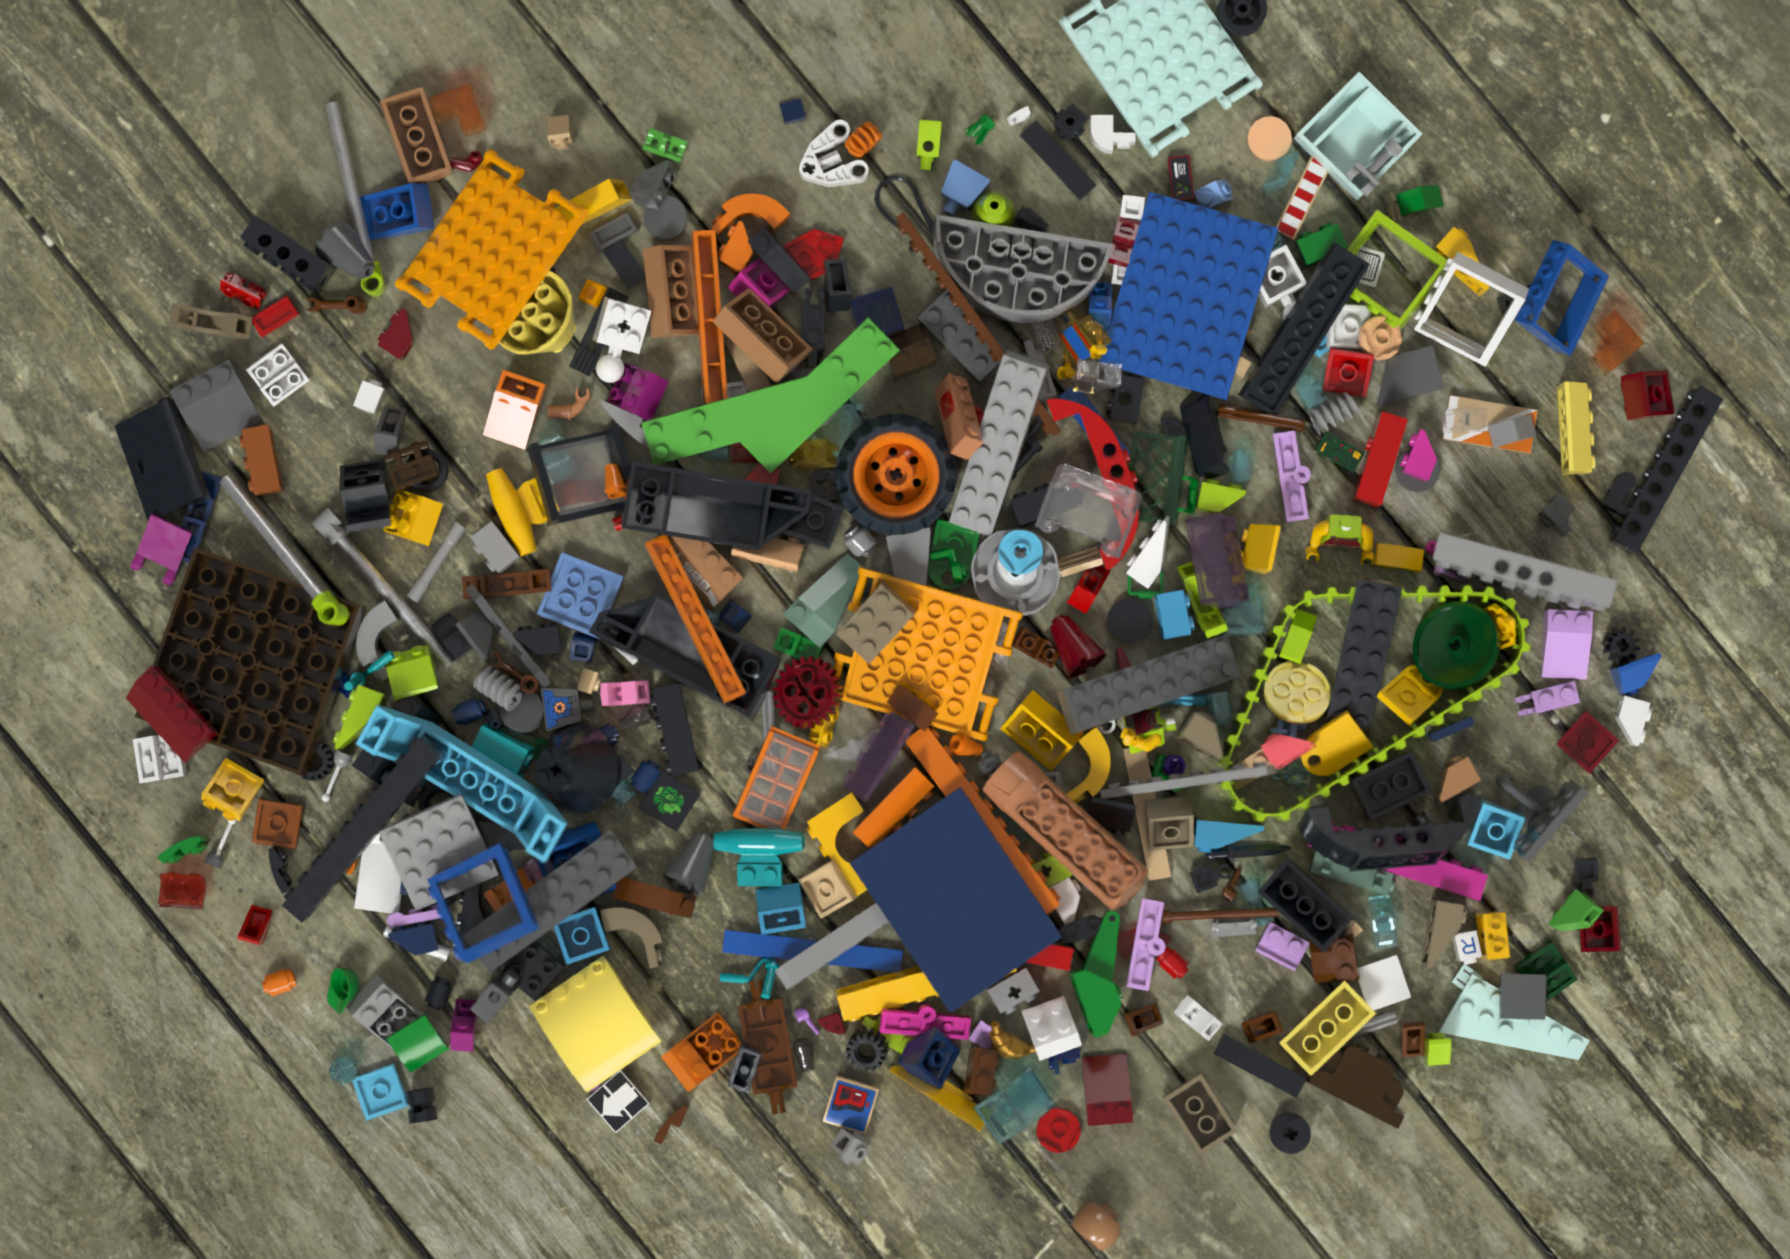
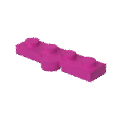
(923, 1019)

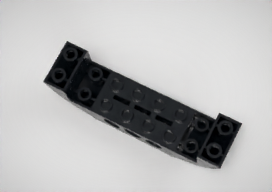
(1387, 845)

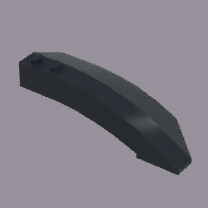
(709, 506)
(671, 651)

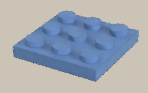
(579, 593)

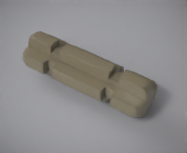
(1392, 208)

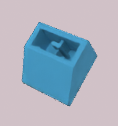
(780, 908)

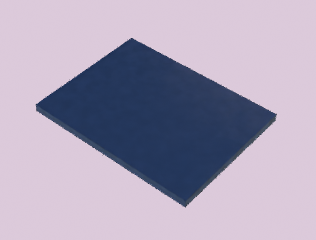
(956, 900)

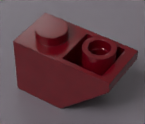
(399, 337)

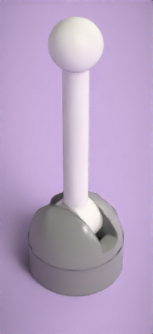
(341, 759)

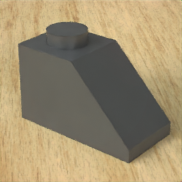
(389, 430)

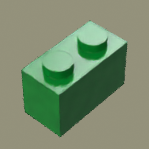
(1315, 246)

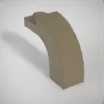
(210, 322)
(638, 922)

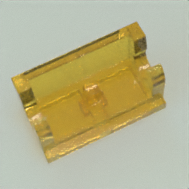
(814, 455)

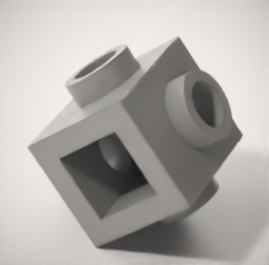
(850, 1146)

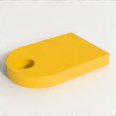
(1409, 695)
(1337, 745)

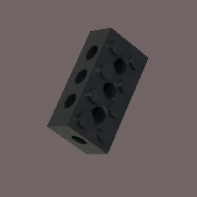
(259, 233)

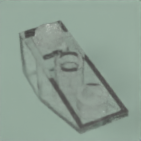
(851, 751)

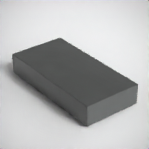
(613, 231)

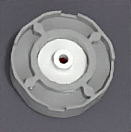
(999, 587)

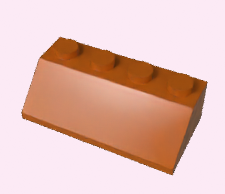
(894, 808)

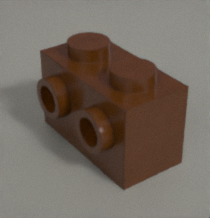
(980, 1072)

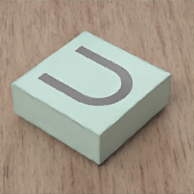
(1463, 975)

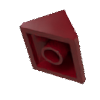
(1604, 932)

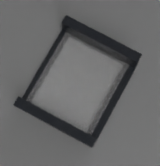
(573, 474)

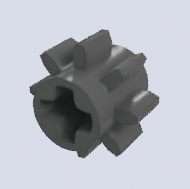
(989, 763)

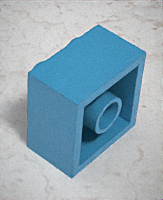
(1173, 615)
(582, 935)

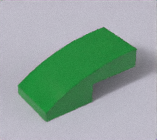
(796, 645)

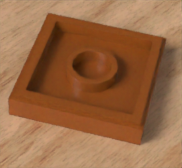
(277, 823)

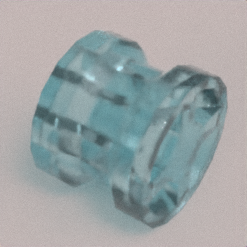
(623, 793)

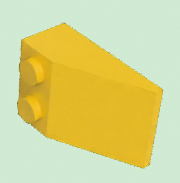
(1455, 242)
(1259, 547)

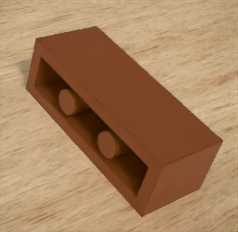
(261, 460)

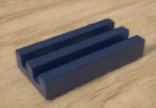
(1451, 729)

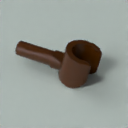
(1228, 892)

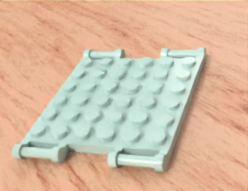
(1159, 62)

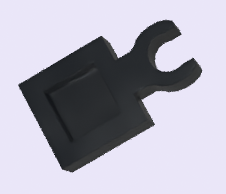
(1585, 872)
(1205, 877)

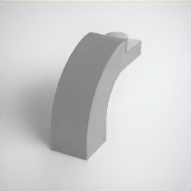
(369, 633)

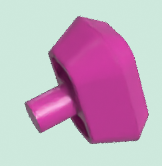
(1430, 547)

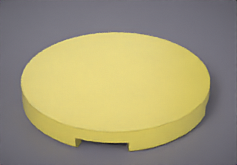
(1297, 692)

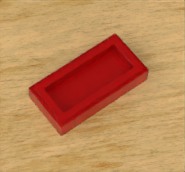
(274, 316)

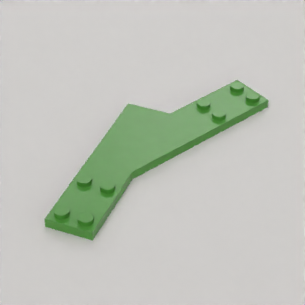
(776, 417)

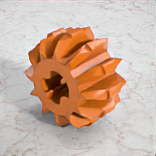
(863, 140)

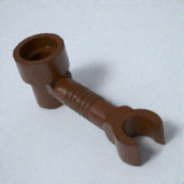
(359, 308)
(520, 677)

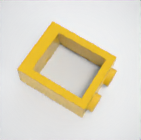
(1495, 932)

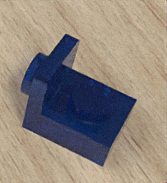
(1067, 1057)

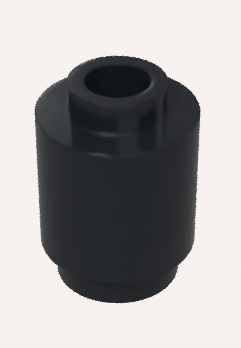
(438, 993)

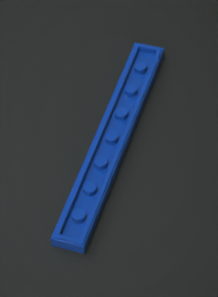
(788, 947)

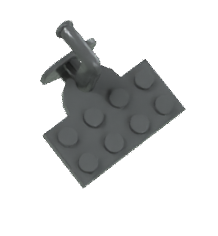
(1542, 812)

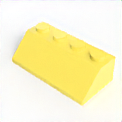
(1575, 428)
(1327, 1028)

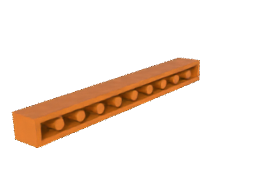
(949, 778)

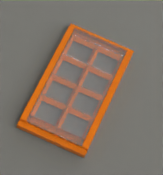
(776, 780)

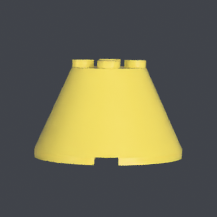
(544, 321)

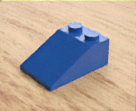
(398, 211)

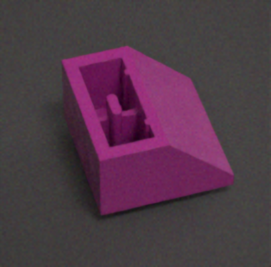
(638, 392)

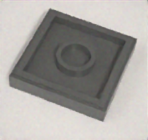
(1522, 996)

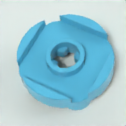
(1018, 564)

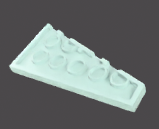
(1477, 1017)

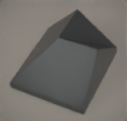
(479, 634)

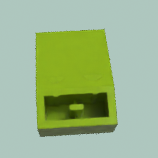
(355, 719)

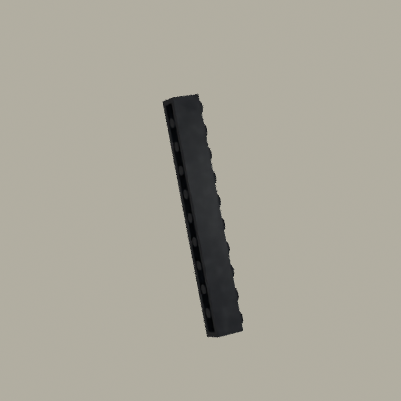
(363, 828)

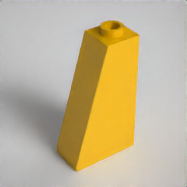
(600, 199)

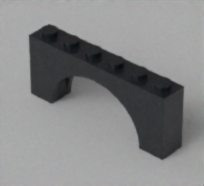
(472, 909)

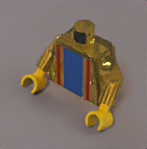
(1080, 341)

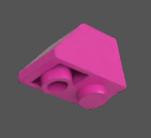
(1421, 457)

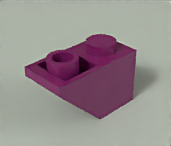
(463, 1026)

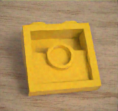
(231, 790)

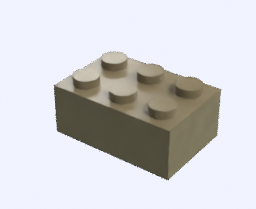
(876, 622)
(1199, 1113)

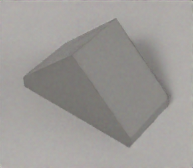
(1512, 431)

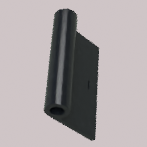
(162, 459)

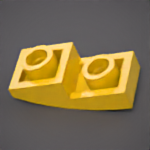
(1399, 557)

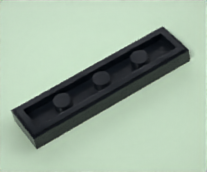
(1058, 160)

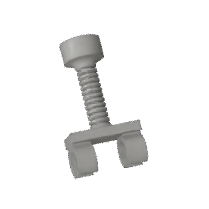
(1392, 148)

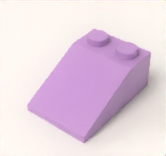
(1566, 643)

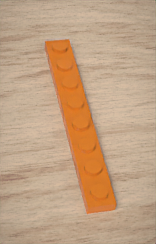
(695, 618)

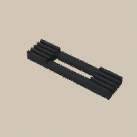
(584, 360)

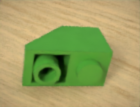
(1576, 913)

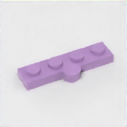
(1291, 476)
(1145, 944)

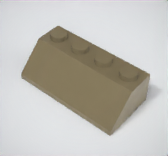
(1201, 735)

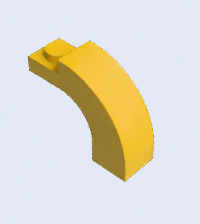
(1099, 759)

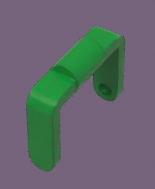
(1192, 496)
(1144, 594)

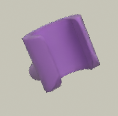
(801, 1015)

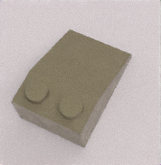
(1442, 926)

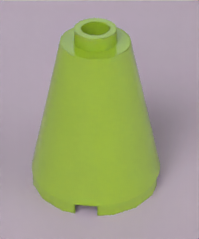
(983, 211)

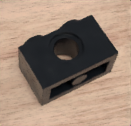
(1126, 413)

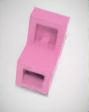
(624, 693)

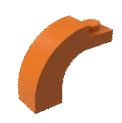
(751, 205)

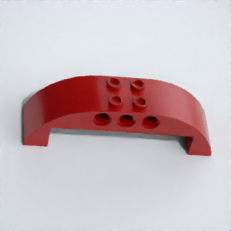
(1100, 435)

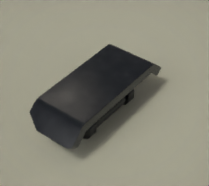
(1203, 436)

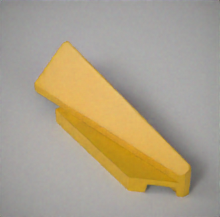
(948, 1097)

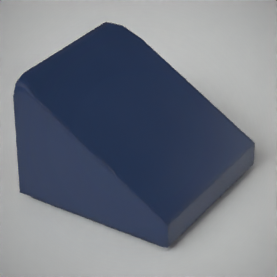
(792, 111)
(734, 616)
(582, 647)

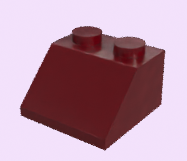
(1647, 395)

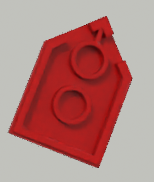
(813, 249)

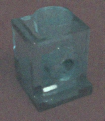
(1309, 392)

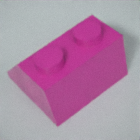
(762, 281)

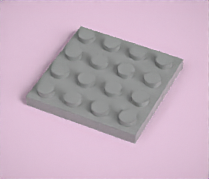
(433, 843)

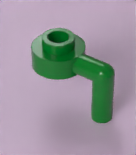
(958, 571)
(1158, 769)

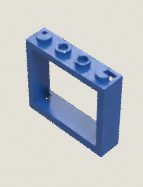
(1580, 306)
(529, 920)

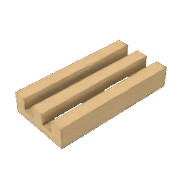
(1079, 561)

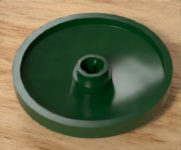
(1456, 645)

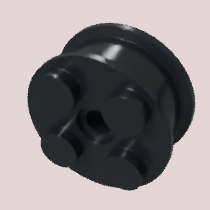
(1240, 23)

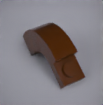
(654, 897)

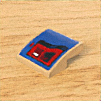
(851, 1104)

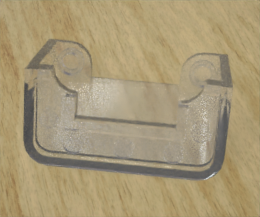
(1089, 508)

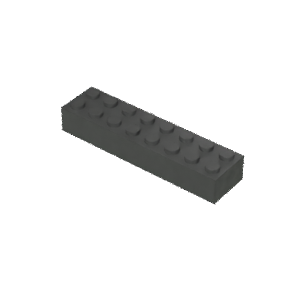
(1148, 684)
(557, 896)

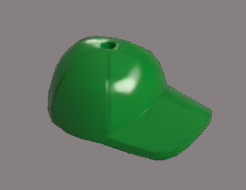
(342, 988)

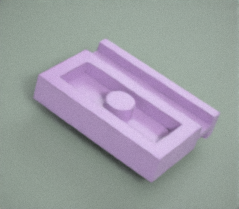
(1282, 946)

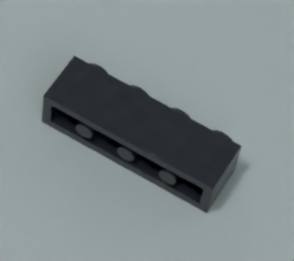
(675, 729)

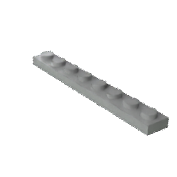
(1195, 778)

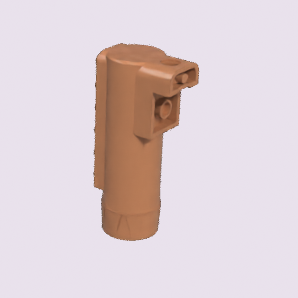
(1066, 831)

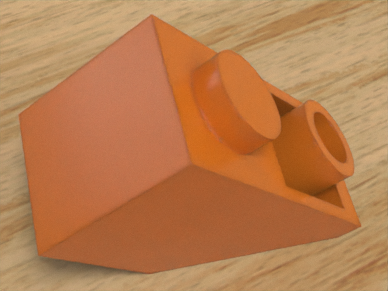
(737, 251)

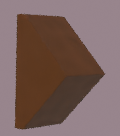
(1143, 1019)
(1262, 1026)
(1412, 1038)

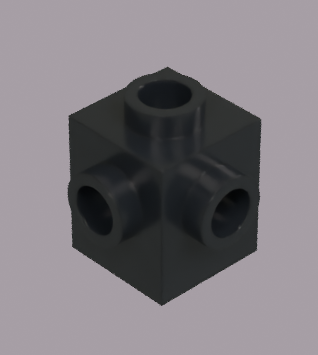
(1073, 116)

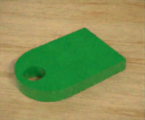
(957, 537)

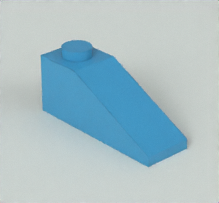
(1219, 834)

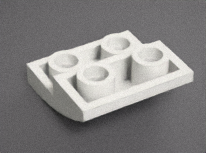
(277, 374)

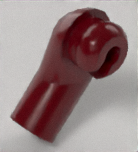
(469, 163)

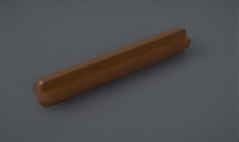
(1261, 417)

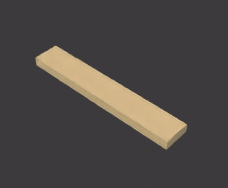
(1139, 769)

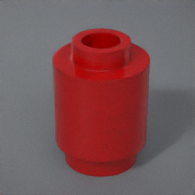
(1173, 963)

